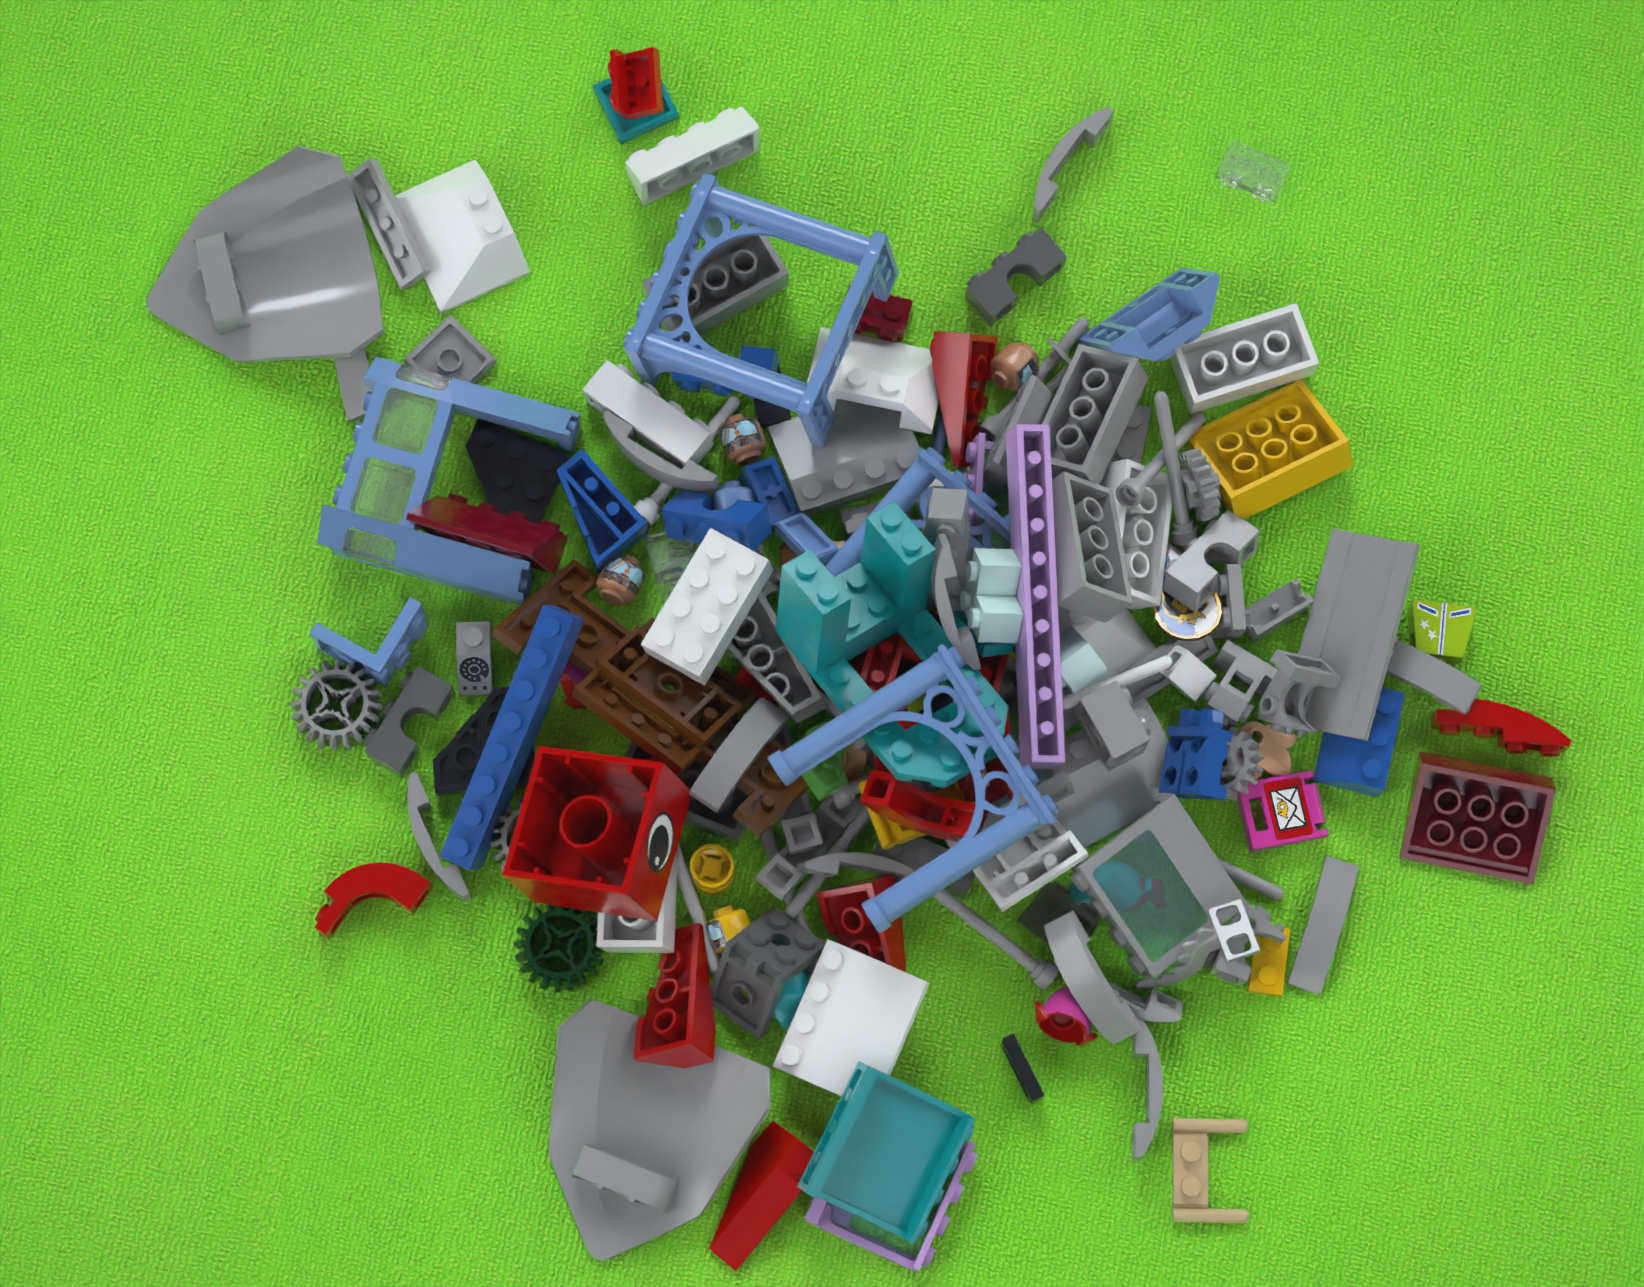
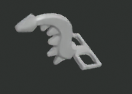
(1206, 942)

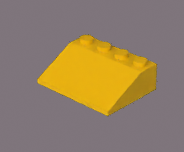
(1272, 449)

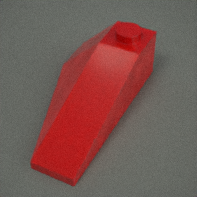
(960, 376)
(680, 1012)
(761, 1193)

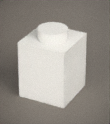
(1188, 673)

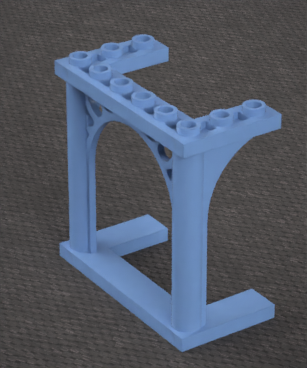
(709, 218)

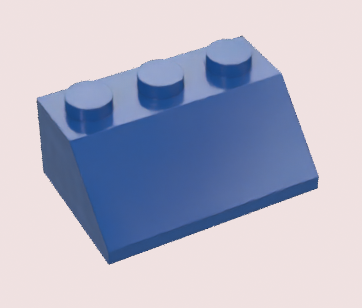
(1358, 763)

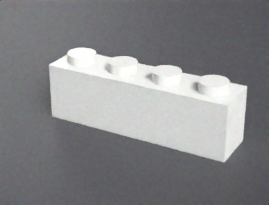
(654, 420)

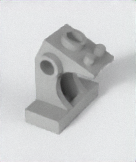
(1246, 670)
(1289, 688)
(1238, 971)

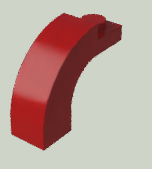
(917, 808)
(367, 882)

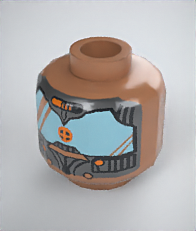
(1014, 366)
(742, 440)
(620, 580)

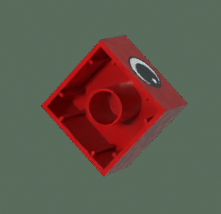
(597, 833)

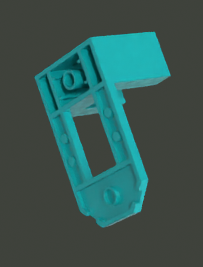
(841, 616)

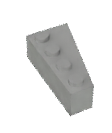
(950, 515)
(773, 663)

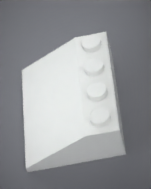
(849, 1015)

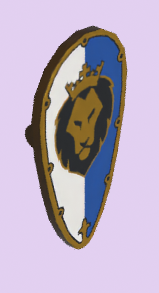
(1179, 620)

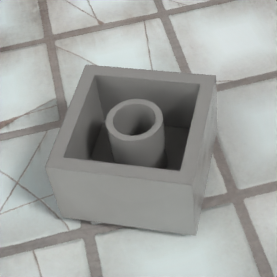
(1113, 725)

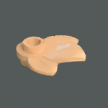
(1272, 747)

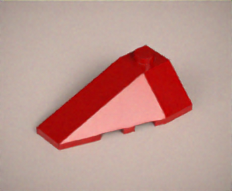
(852, 927)

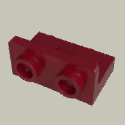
(885, 318)

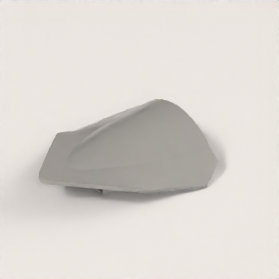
(276, 267)
(640, 1139)

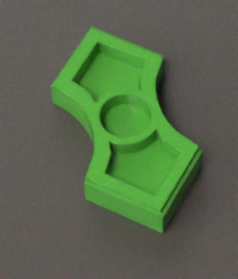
(828, 775)

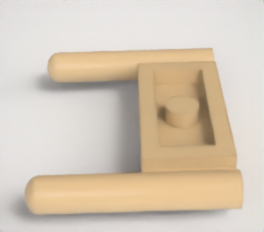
(1191, 1170)

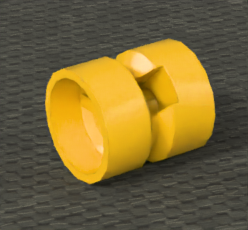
(712, 869)

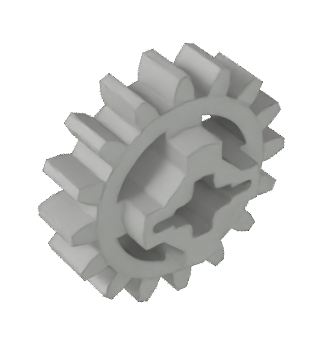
(1200, 485)
(1240, 764)

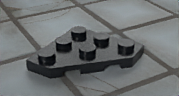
(514, 469)
(459, 759)

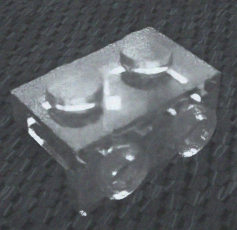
(1253, 171)

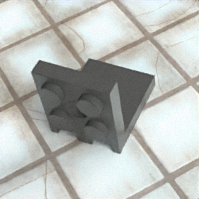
(761, 969)

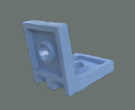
(393, 651)

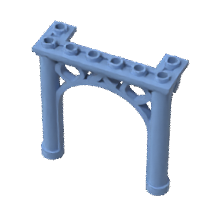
(905, 493)
(972, 848)

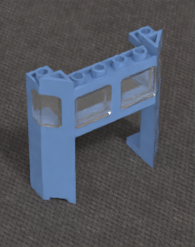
(396, 468)

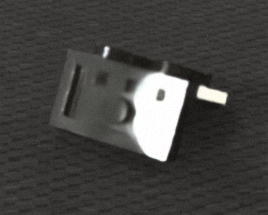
(1051, 904)

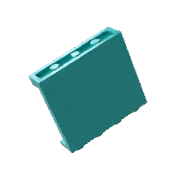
(887, 1152)

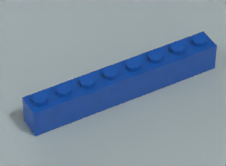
(512, 737)

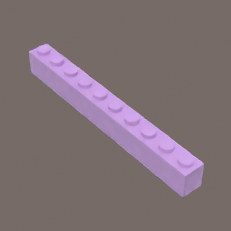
(1039, 641)

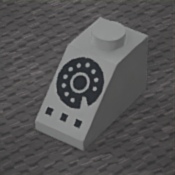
(474, 658)

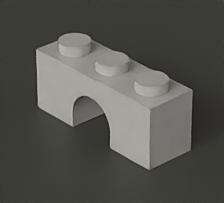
(1224, 541)

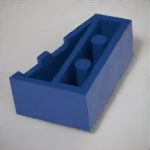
(600, 510)

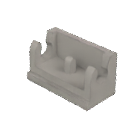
(1276, 610)

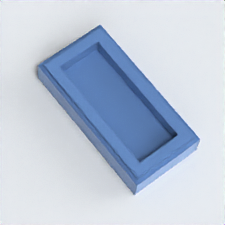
(803, 534)

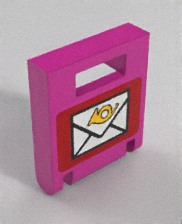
(1288, 810)

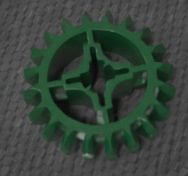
(572, 936)

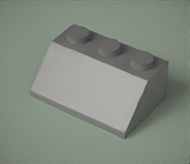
(1027, 407)

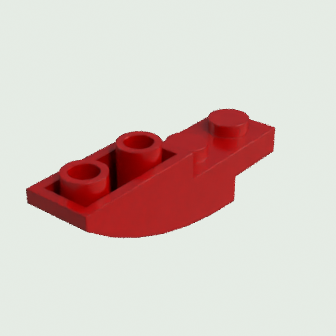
(1514, 727)

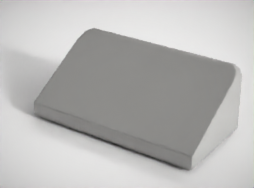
(353, 389)

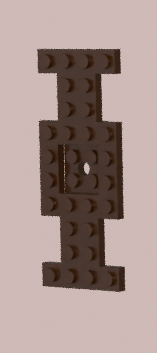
(697, 712)

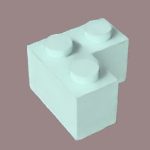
(991, 595)
(1079, 663)

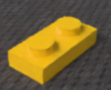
(1269, 966)

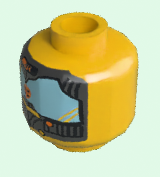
(726, 925)

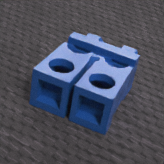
(1196, 756)

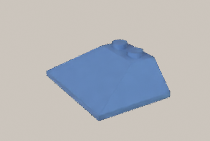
(1159, 318)

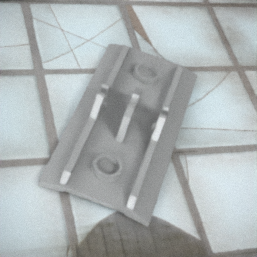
(1356, 627)

